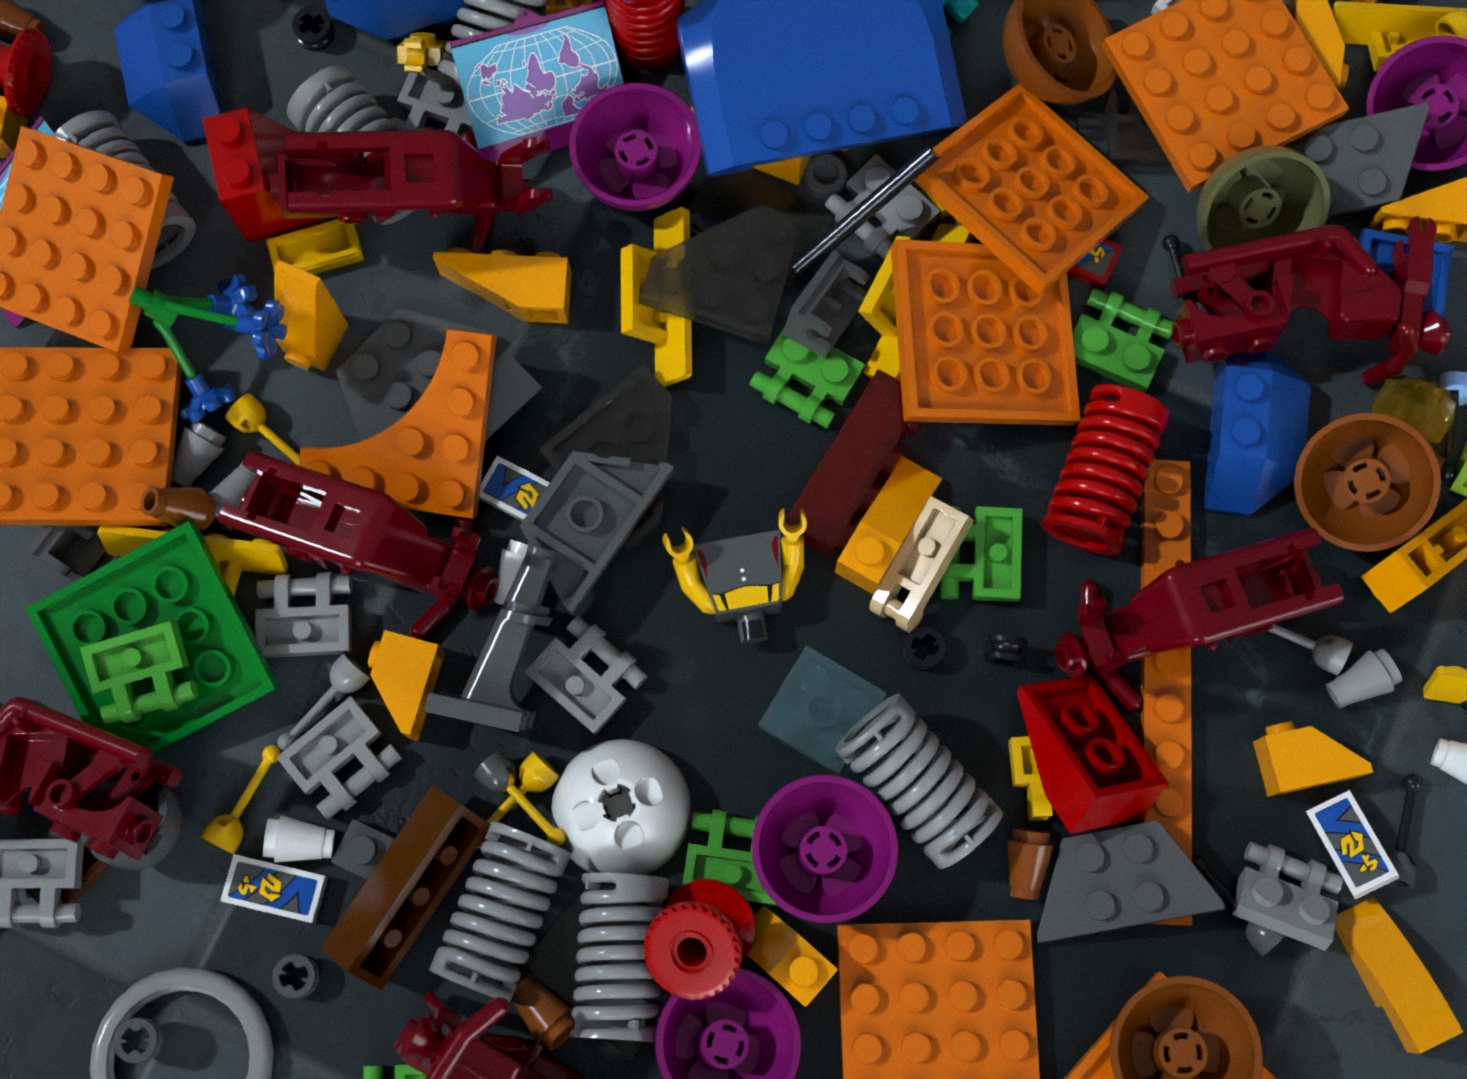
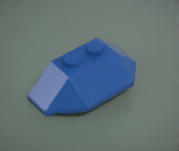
(394, 17)
(169, 66)
(1254, 431)

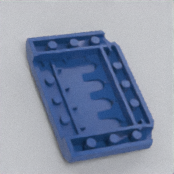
(815, 77)

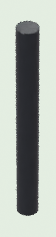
(865, 210)

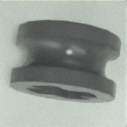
(299, 961)
(121, 1040)

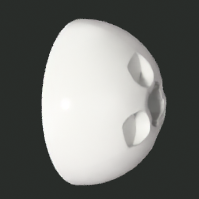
(632, 838)

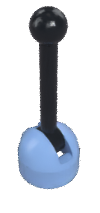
(1457, 384)

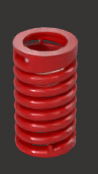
(645, 31)
(1105, 469)

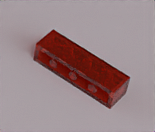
(853, 466)

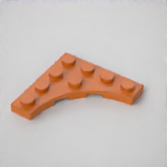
(437, 448)

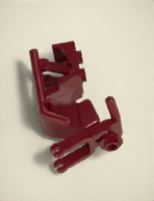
(404, 173)
(1314, 271)
(361, 530)
(1196, 606)
(53, 758)
(454, 1050)

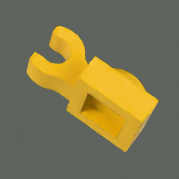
(420, 51)
(1026, 774)

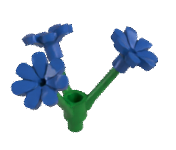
(234, 315)

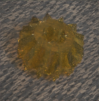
(1417, 404)

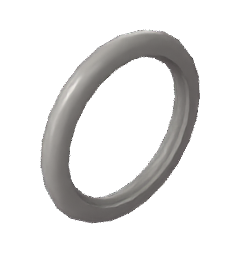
(192, 980)

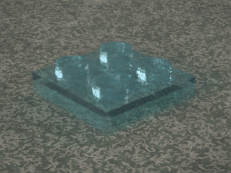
(819, 707)

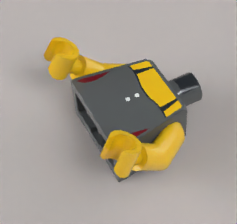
(742, 575)

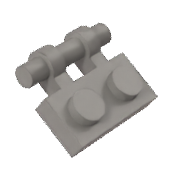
(433, 97)
(904, 215)
(304, 630)
(577, 685)
(329, 747)
(42, 866)
(1284, 906)

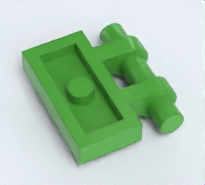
(1117, 353)
(828, 378)
(995, 557)
(136, 657)
(724, 864)

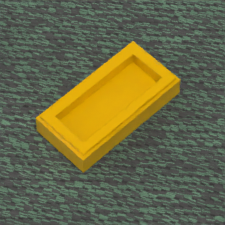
(318, 247)

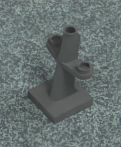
(490, 688)

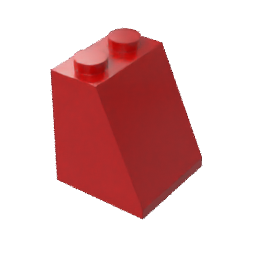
(243, 155)

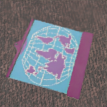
(535, 76)

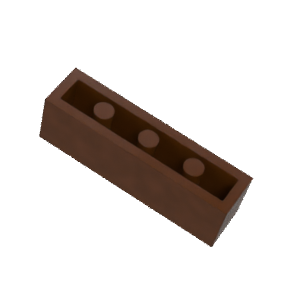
(405, 888)

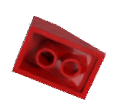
(1087, 755)

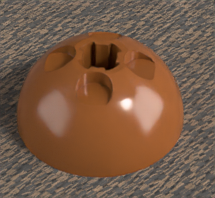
(1058, 49)
(1356, 506)
(1216, 1029)

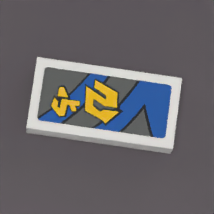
(511, 488)
(1352, 844)
(274, 889)

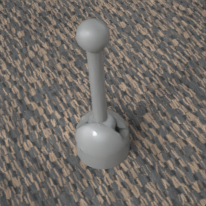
(1328, 652)
(345, 677)

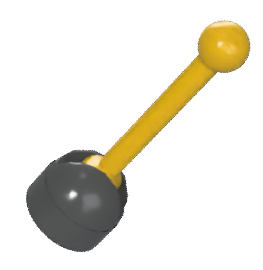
(499, 775)

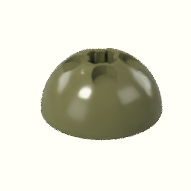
(1261, 196)

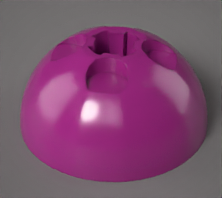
(1432, 73)
(635, 125)
(848, 826)
(749, 1028)

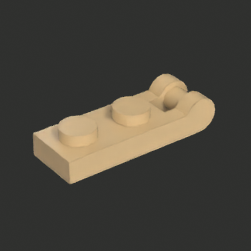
(921, 563)

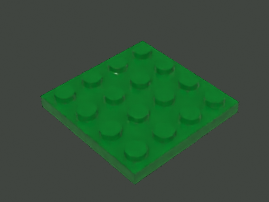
(147, 587)

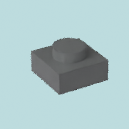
(361, 849)

